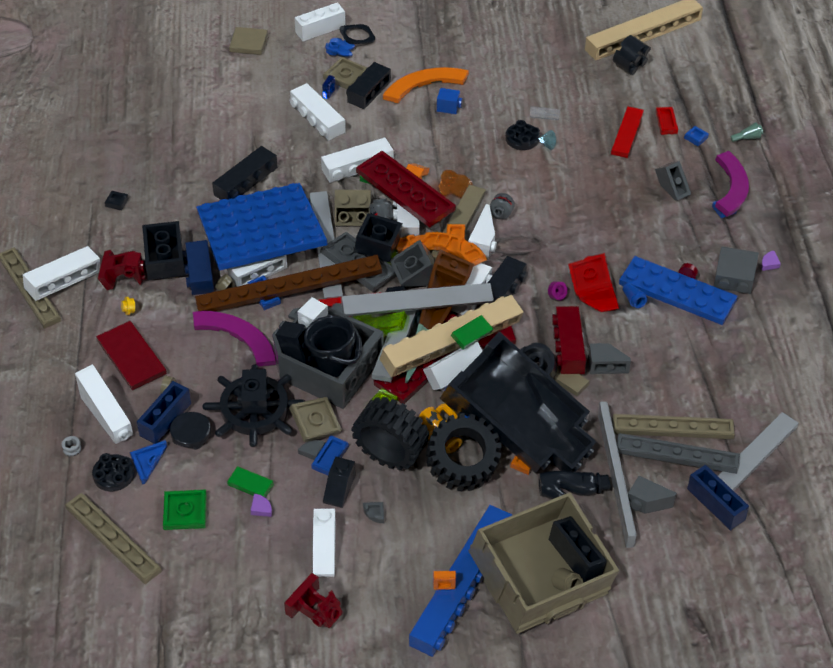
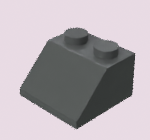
(413, 265)
(736, 270)

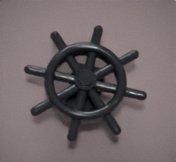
(252, 394)

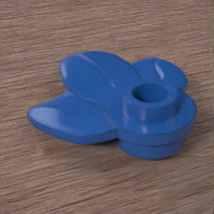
(338, 46)

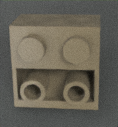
(351, 207)

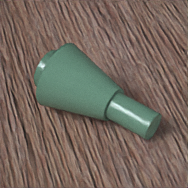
(752, 132)

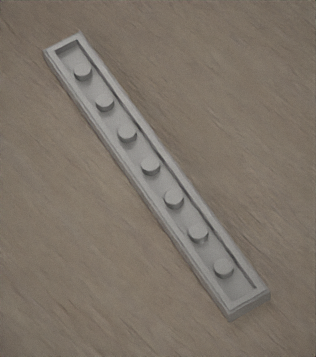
(321, 208)
(416, 299)
(617, 475)

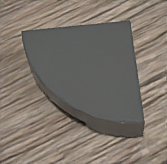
(311, 449)
(374, 511)

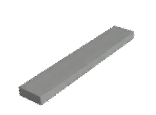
(395, 337)
(759, 450)

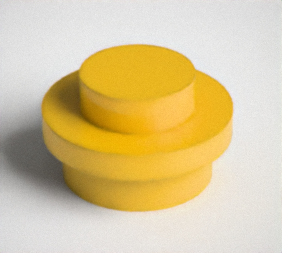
(128, 305)

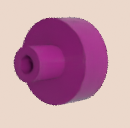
(557, 290)

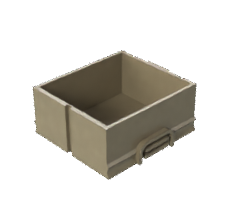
(521, 562)

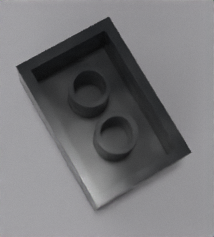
(163, 250)

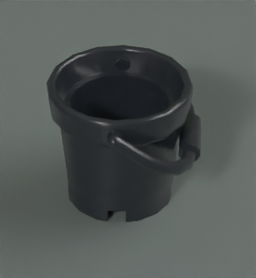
(333, 344)

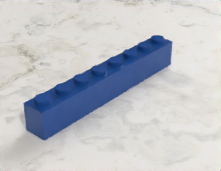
(448, 604)

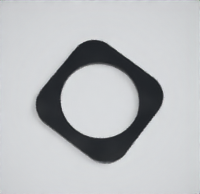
(370, 39)

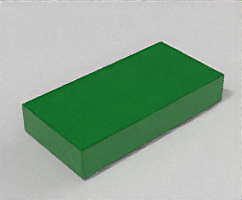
(472, 332)
(250, 482)

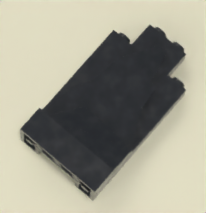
(523, 405)

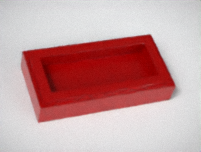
(666, 120)

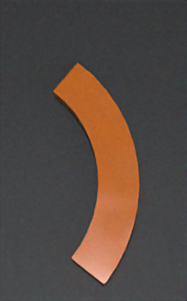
(424, 77)
(446, 242)

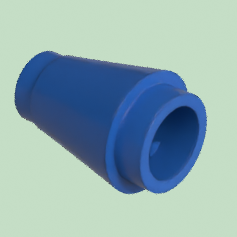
(634, 295)

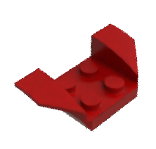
(593, 283)

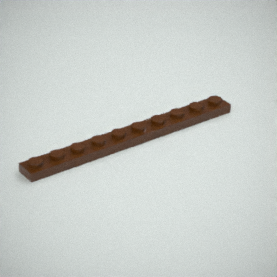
(289, 284)

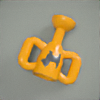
(432, 417)

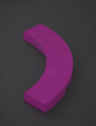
(738, 184)
(239, 329)

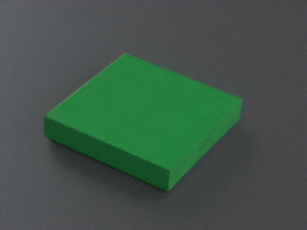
(184, 509)

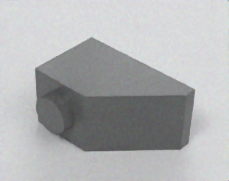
(673, 180)
(607, 359)
(649, 496)

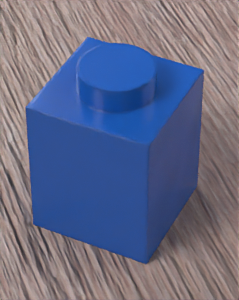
(448, 101)

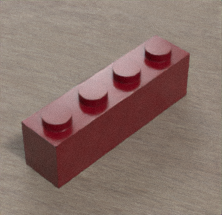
(569, 340)

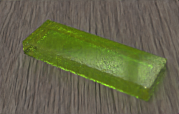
(387, 323)

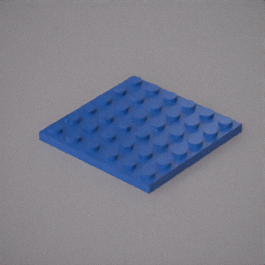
(260, 226)

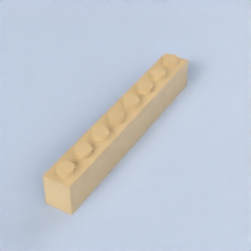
(644, 27)
(438, 340)

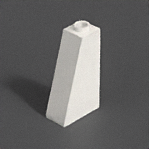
(103, 404)

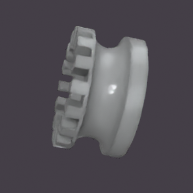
(68, 441)

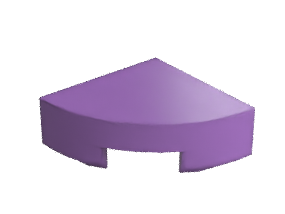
(770, 261)
(261, 506)

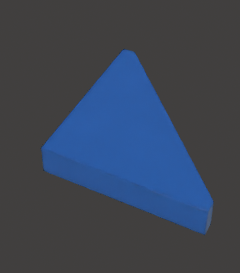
(147, 458)

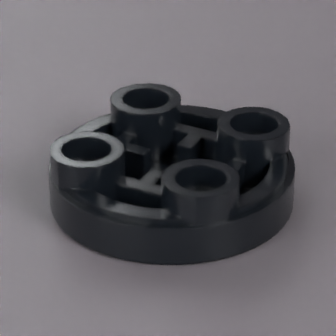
(522, 136)
(190, 430)
(113, 472)

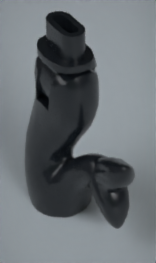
(575, 482)

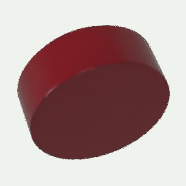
(688, 270)

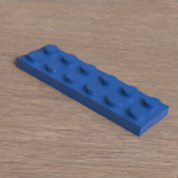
(679, 290)

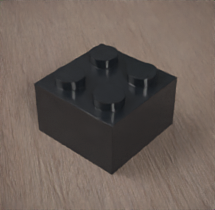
(378, 237)

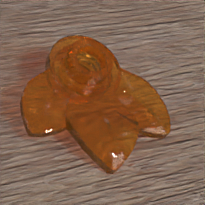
(456, 184)

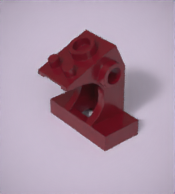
(125, 264)
(306, 597)

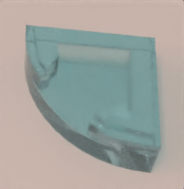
(548, 140)

